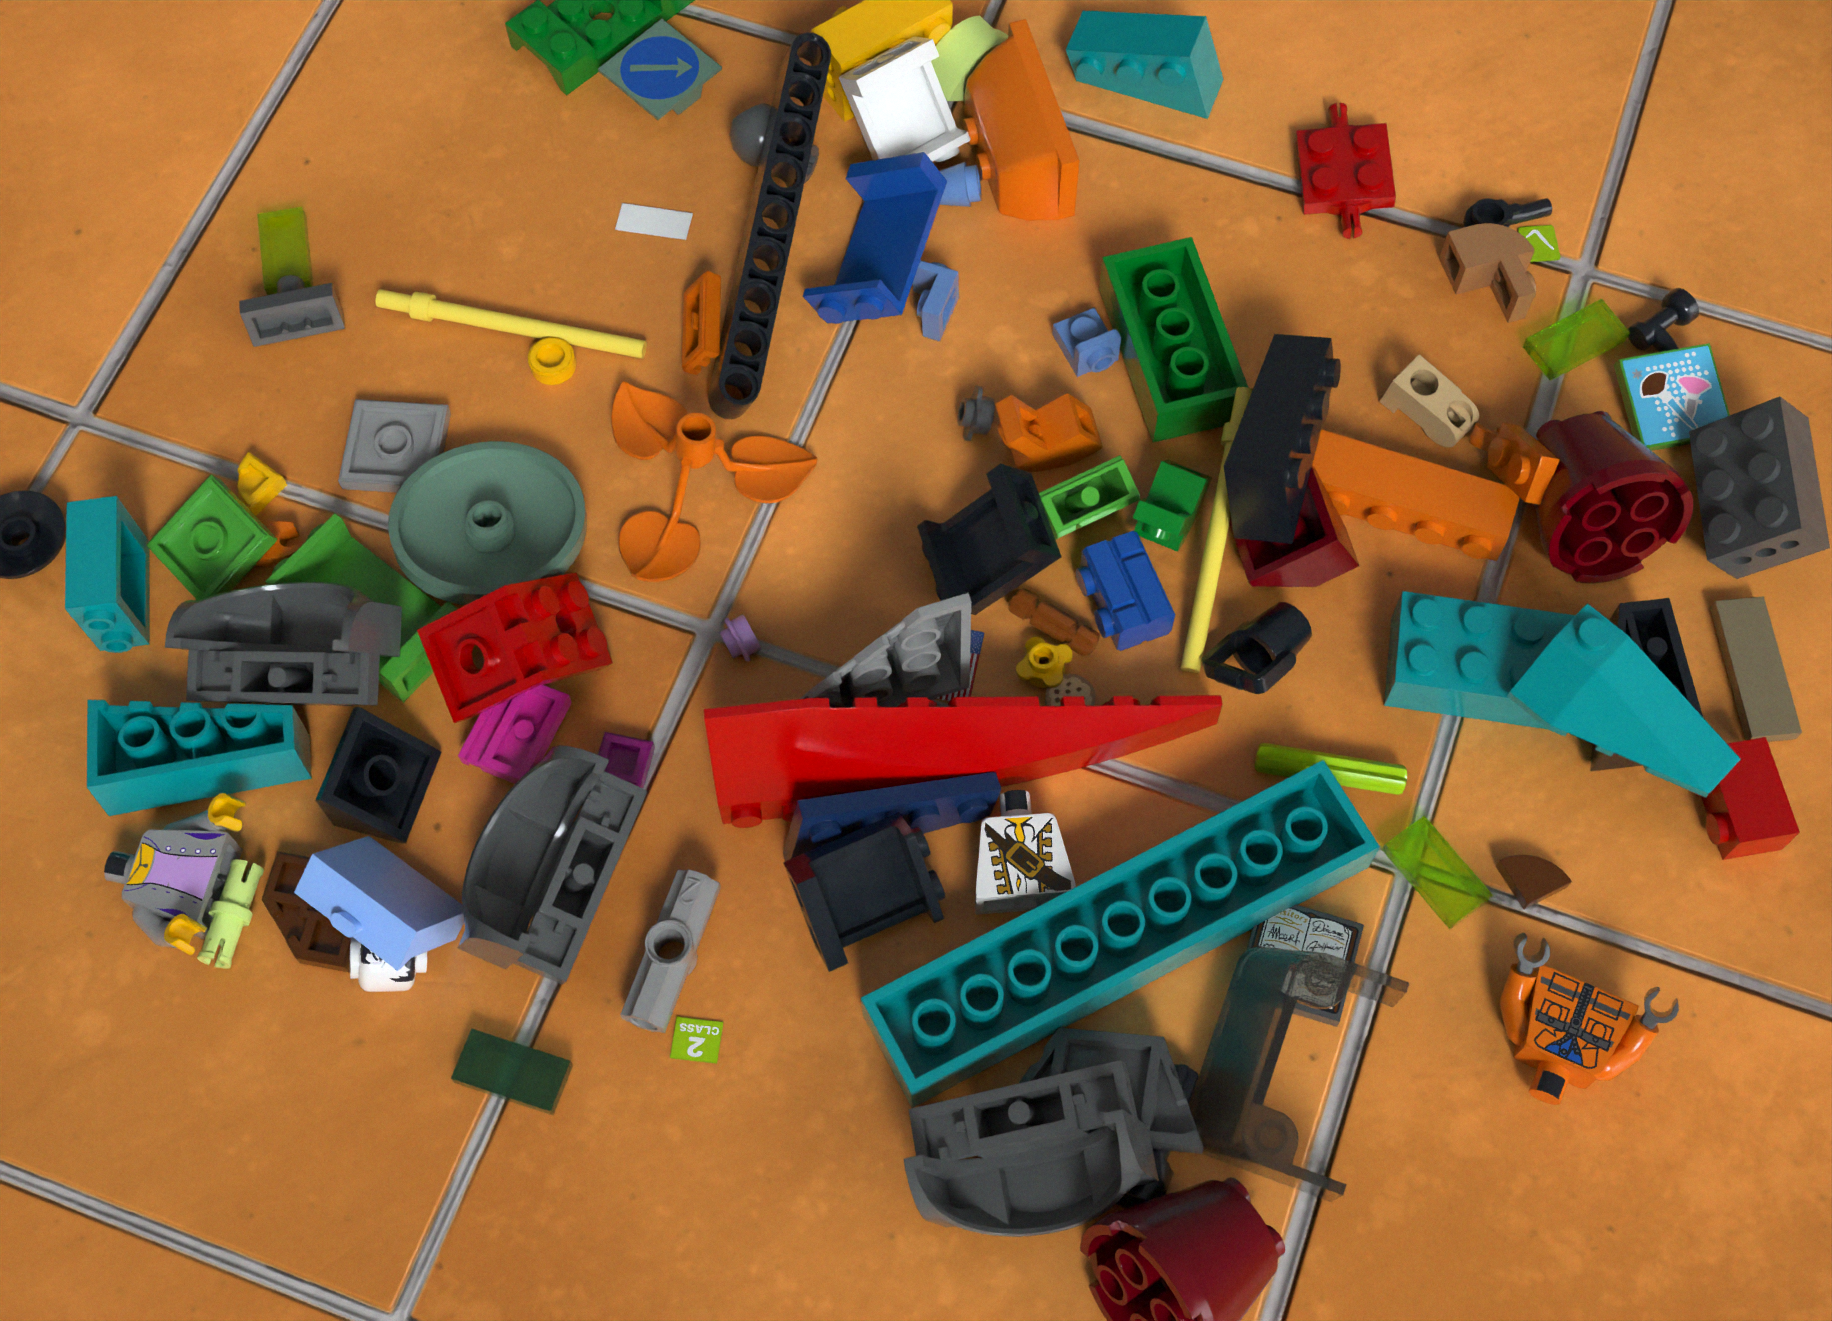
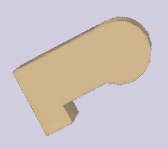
(1431, 402)

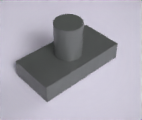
(292, 312)

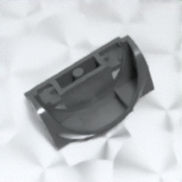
(286, 644)
(544, 866)
(1037, 1150)

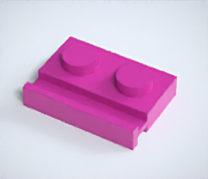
(515, 733)

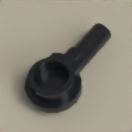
(1501, 213)

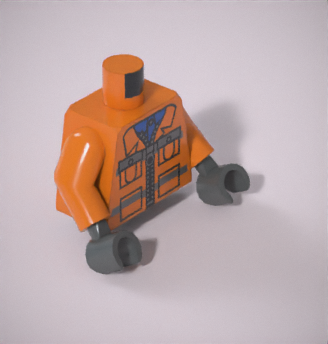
(1572, 1027)

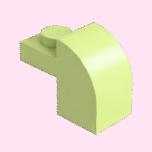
(961, 52)

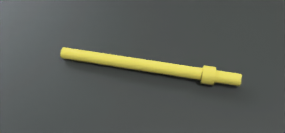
(426, 307)
(1213, 548)

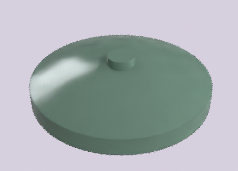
(486, 520)

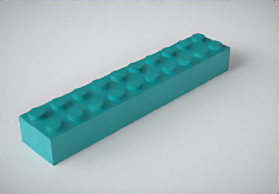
(1117, 932)

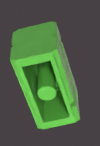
(1089, 496)

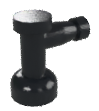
(1678, 309)

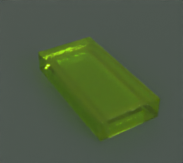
(284, 247)
(1576, 339)
(1437, 872)

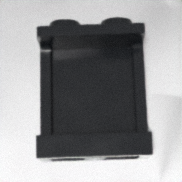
(991, 541)
(864, 885)

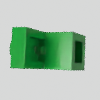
(1171, 504)

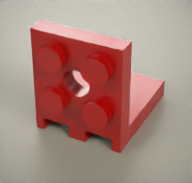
(518, 643)

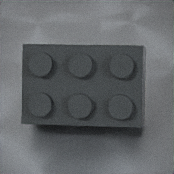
(1758, 489)

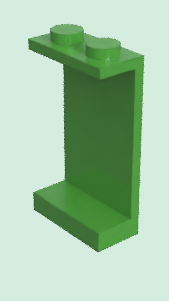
(338, 558)

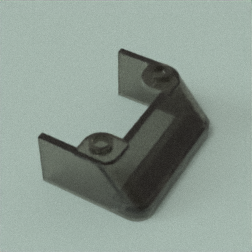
(1246, 1049)

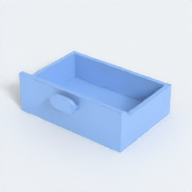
(380, 901)

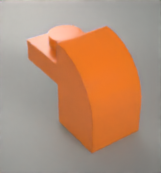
(1050, 435)

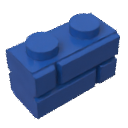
(1125, 591)

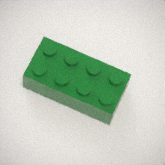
(1171, 338)

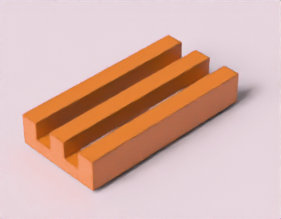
(701, 322)

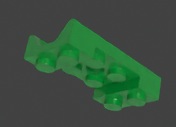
(577, 45)

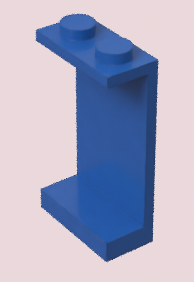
(887, 241)

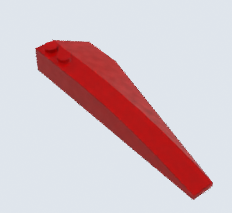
(805, 750)

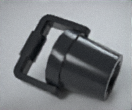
(1262, 648)

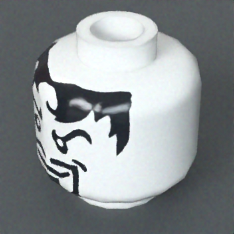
(379, 976)

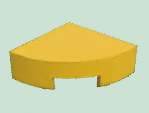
(257, 483)

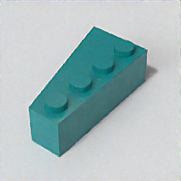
(189, 752)

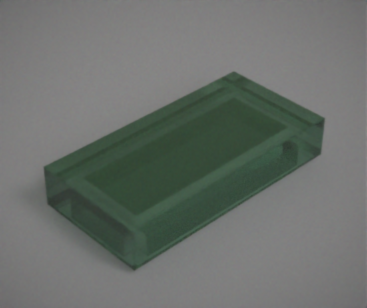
(512, 1071)

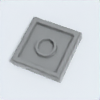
(391, 442)

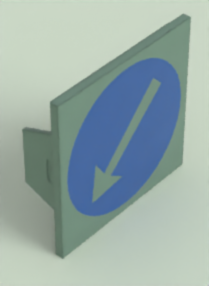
(661, 70)

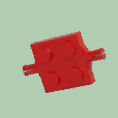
(1345, 169)

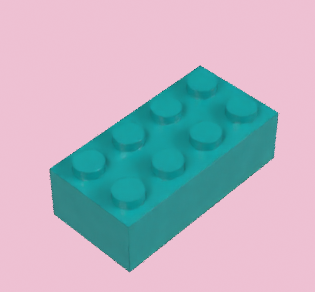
(1464, 656)

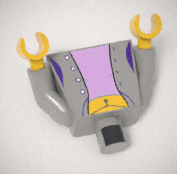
(179, 873)

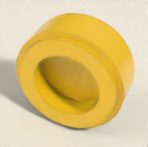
(552, 361)

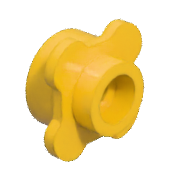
(1044, 674)

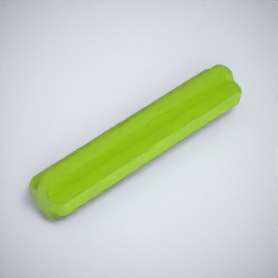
(1347, 770)

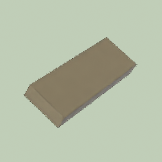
(1755, 669)

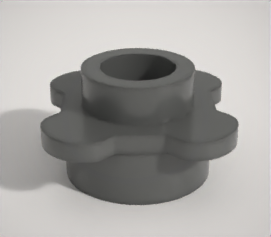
(976, 414)

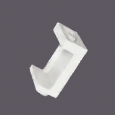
(903, 104)

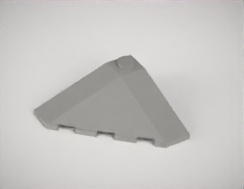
(915, 658)

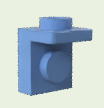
(938, 297)
(1087, 342)

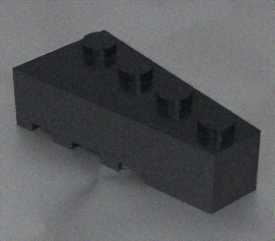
(1279, 437)

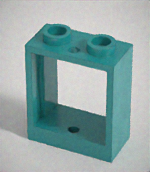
(107, 574)

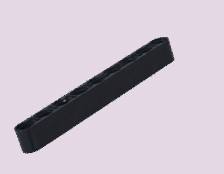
(762, 241)

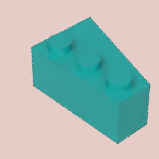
(1148, 58)

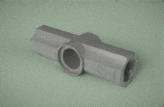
(660, 979)

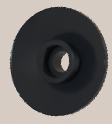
(31, 517)

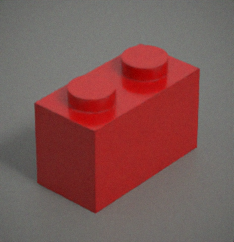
(1749, 805)

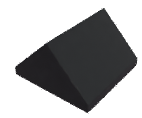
(377, 778)

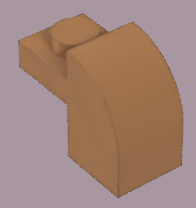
(1493, 258)

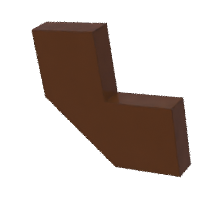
(303, 927)

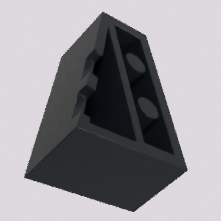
(1656, 633)

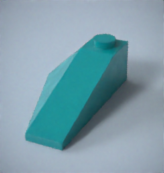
(1615, 697)

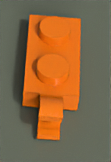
(1517, 459)

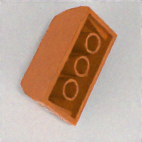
(1020, 132)

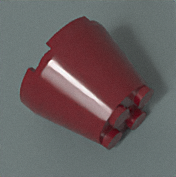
(1607, 500)
(1183, 1256)

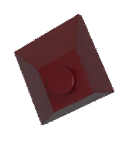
(1318, 550)

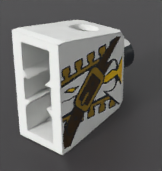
(1020, 858)

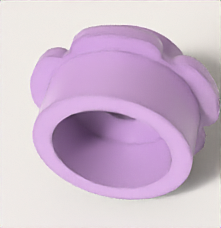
(740, 638)

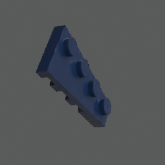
(923, 804)

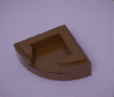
(1532, 878)

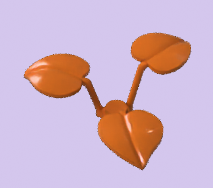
(648, 423)

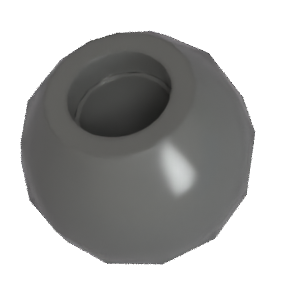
(748, 133)

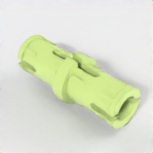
(230, 914)

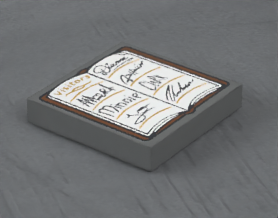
(1315, 932)

